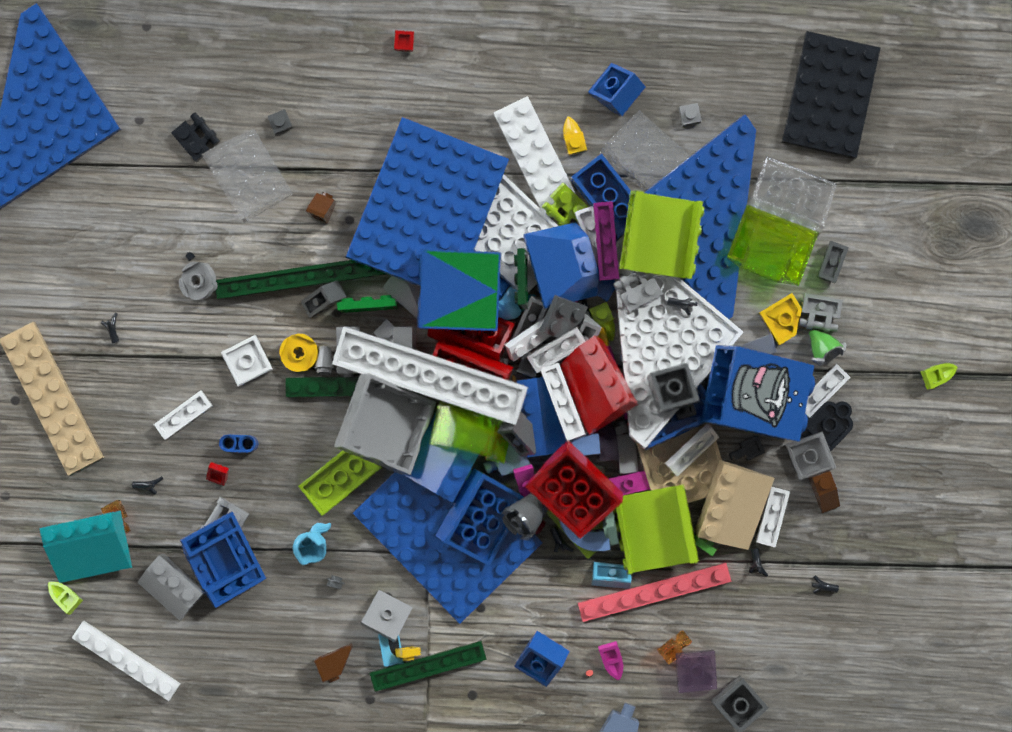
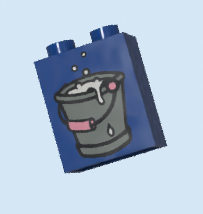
(758, 393)

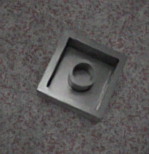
(672, 388)
(739, 704)

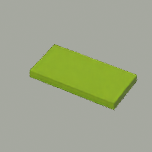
(337, 480)

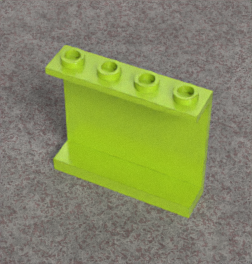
(661, 235)
(656, 529)

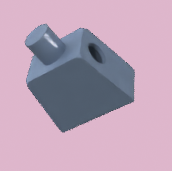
(512, 461)
(621, 721)

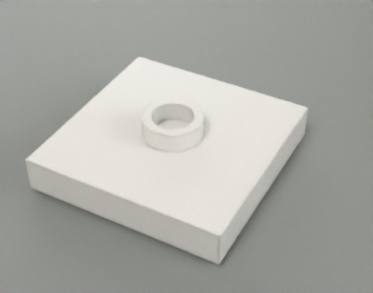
(246, 360)

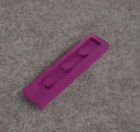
(606, 241)

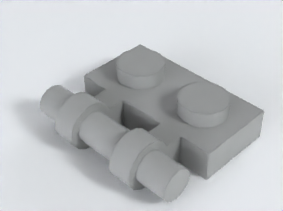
(639, 295)
(820, 306)

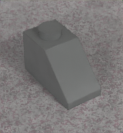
(323, 298)
(519, 435)

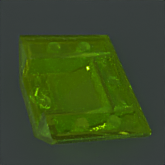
(772, 246)
(468, 432)

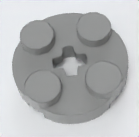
(207, 281)

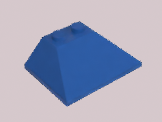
(563, 263)
(222, 559)

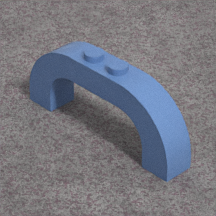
(594, 539)

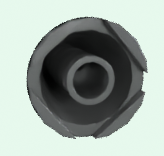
(524, 516)

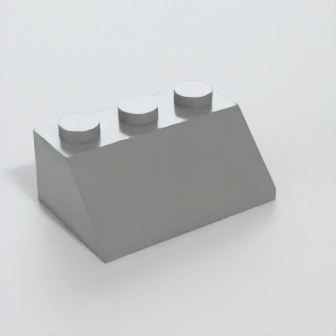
(171, 586)

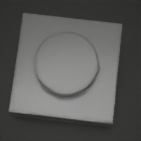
(690, 114)

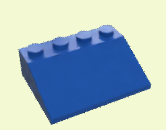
(543, 416)
(440, 468)
(476, 518)

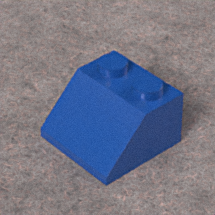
(617, 89)
(542, 658)

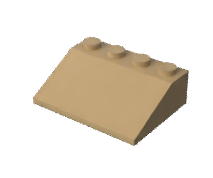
(733, 505)

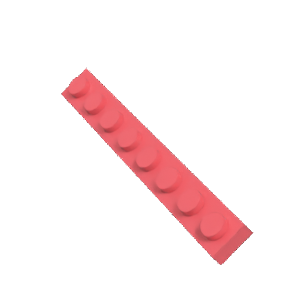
(654, 592)

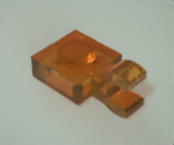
(117, 506)
(671, 647)

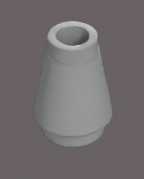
(324, 361)

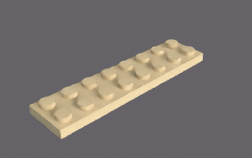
(51, 398)

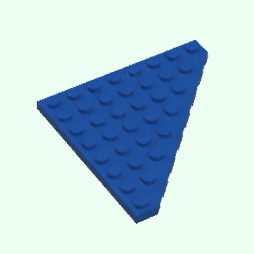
(46, 109)
(721, 179)

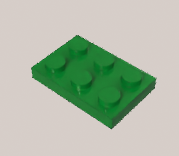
(385, 302)

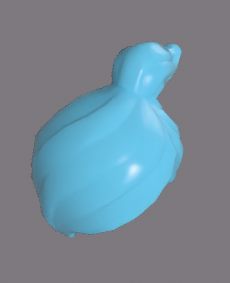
(507, 307)
(311, 546)

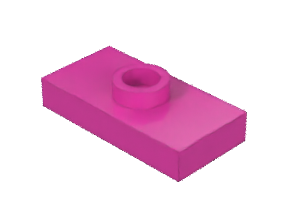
(523, 476)
(631, 482)

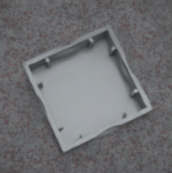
(385, 424)

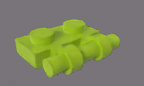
(568, 200)

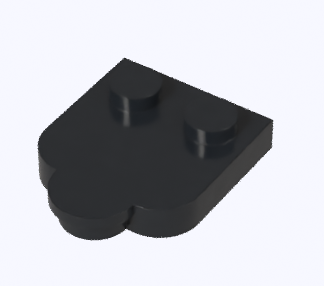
(833, 421)

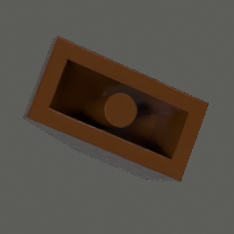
(321, 207)
(825, 491)
(333, 663)

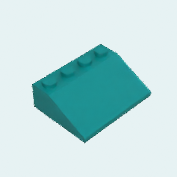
(87, 546)

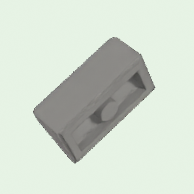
(764, 344)
(627, 454)

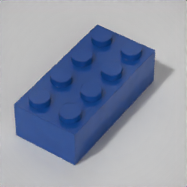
(601, 183)

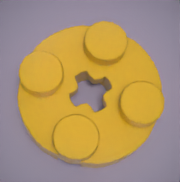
(289, 358)

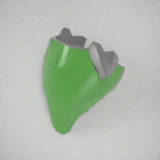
(825, 347)

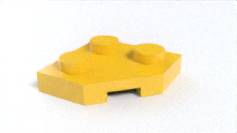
(782, 318)

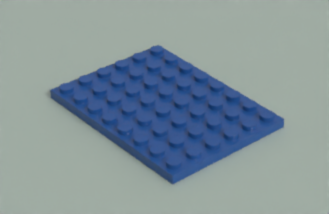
(425, 197)
(406, 522)

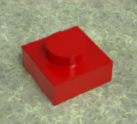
(404, 41)
(217, 473)

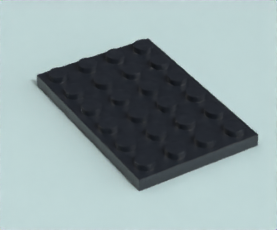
(831, 94)

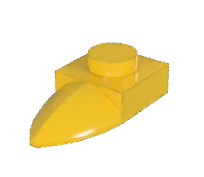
(573, 137)

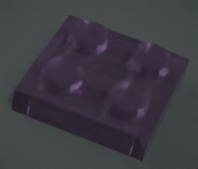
(696, 671)

